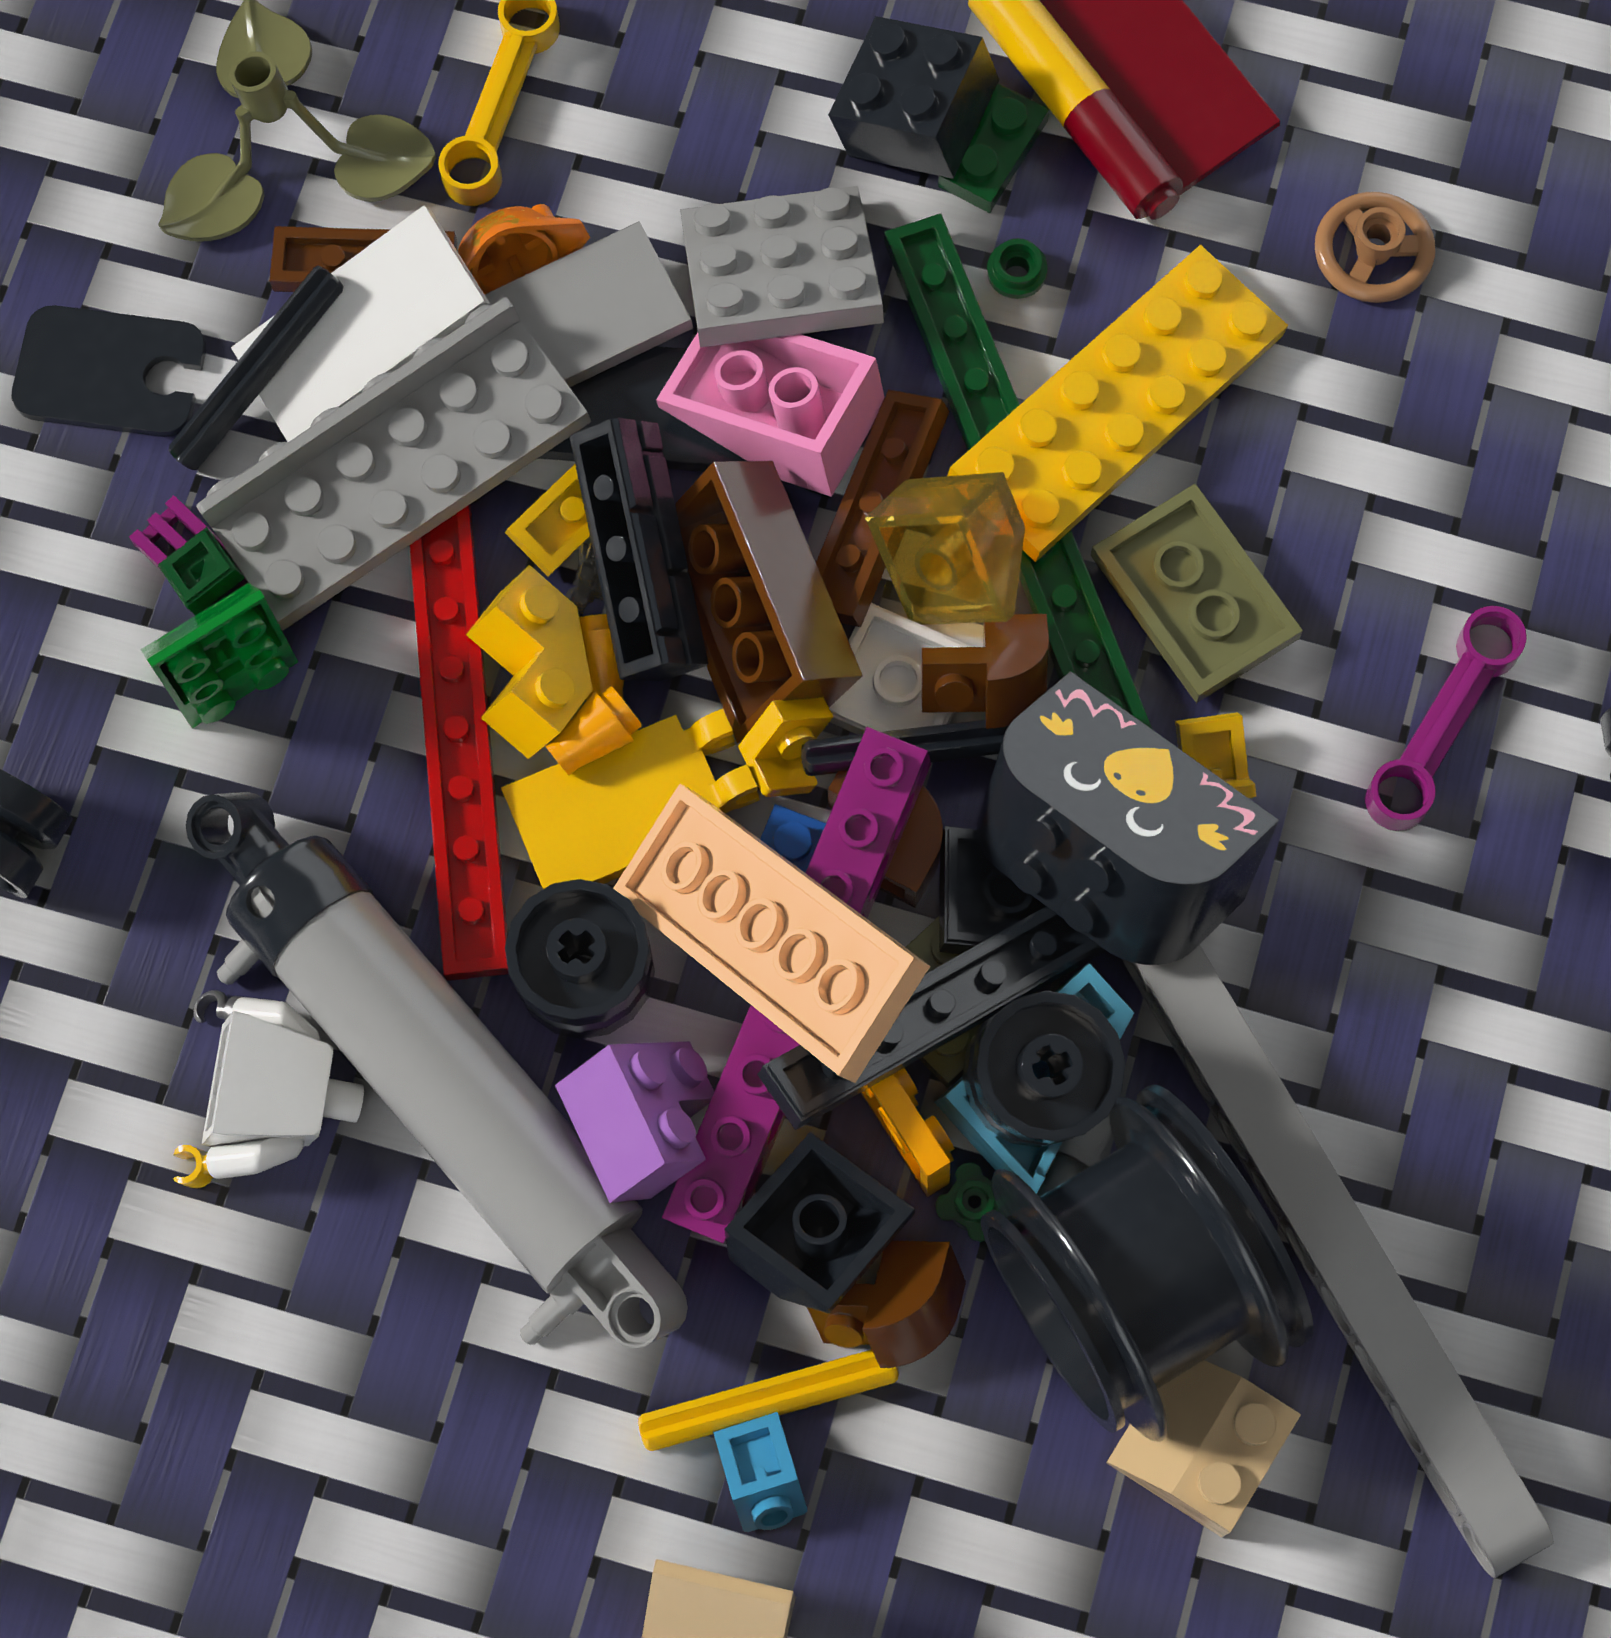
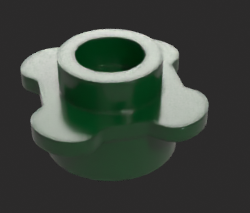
(955, 1204)

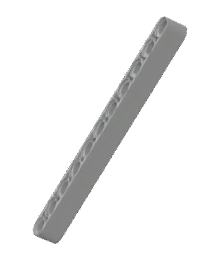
(1345, 1262)

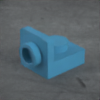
(760, 1473)

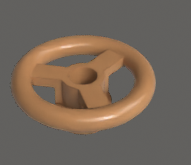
(1382, 221)

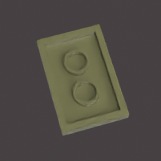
(1196, 593)

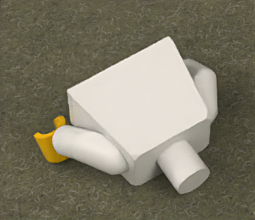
(265, 1090)

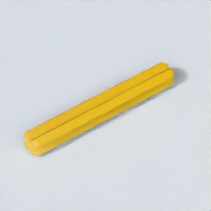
(776, 1394)

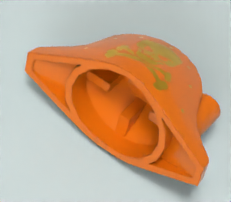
(517, 243)

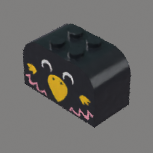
(1118, 827)

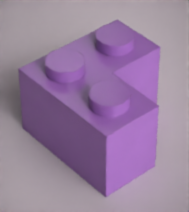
(636, 1114)

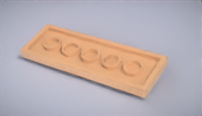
(771, 933)

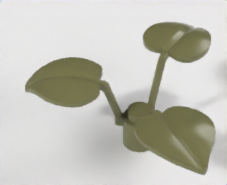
(256, 64)

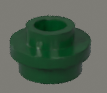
(1017, 253)

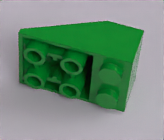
(221, 656)

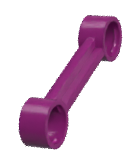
(1446, 717)

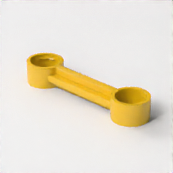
(497, 102)

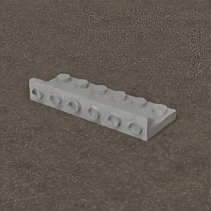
(393, 462)

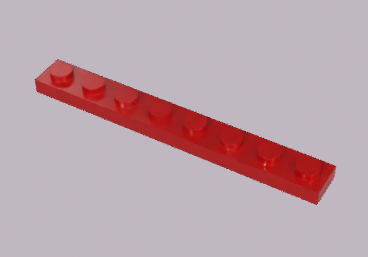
(458, 752)

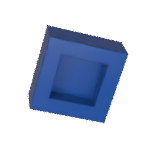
(792, 835)

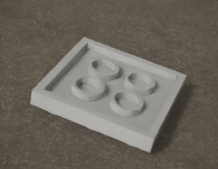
(781, 266)

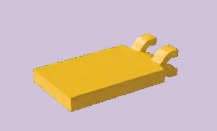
(604, 810)

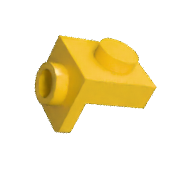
(1218, 746)

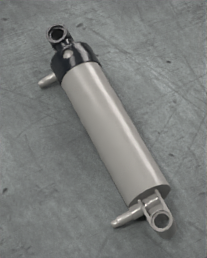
(435, 1070)

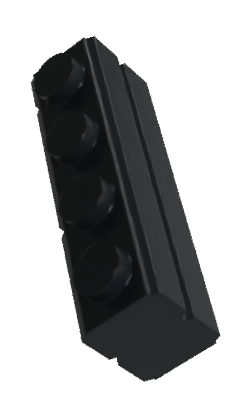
(638, 550)

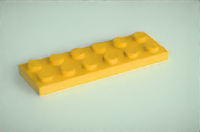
(1124, 396)

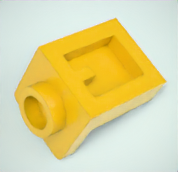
(776, 741)

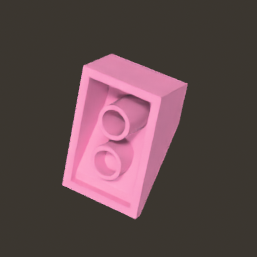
(780, 403)

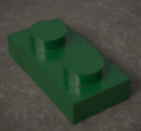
(997, 148)

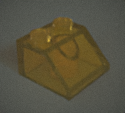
(952, 547)

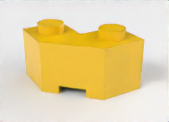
(541, 643)

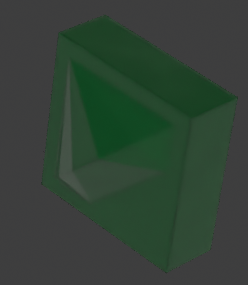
(201, 571)

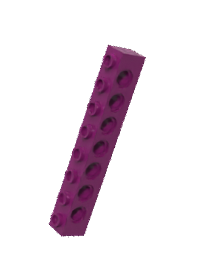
(851, 865)

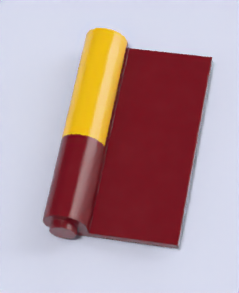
(1133, 90)

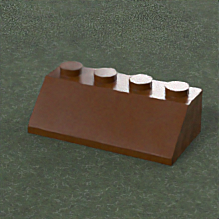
(760, 595)

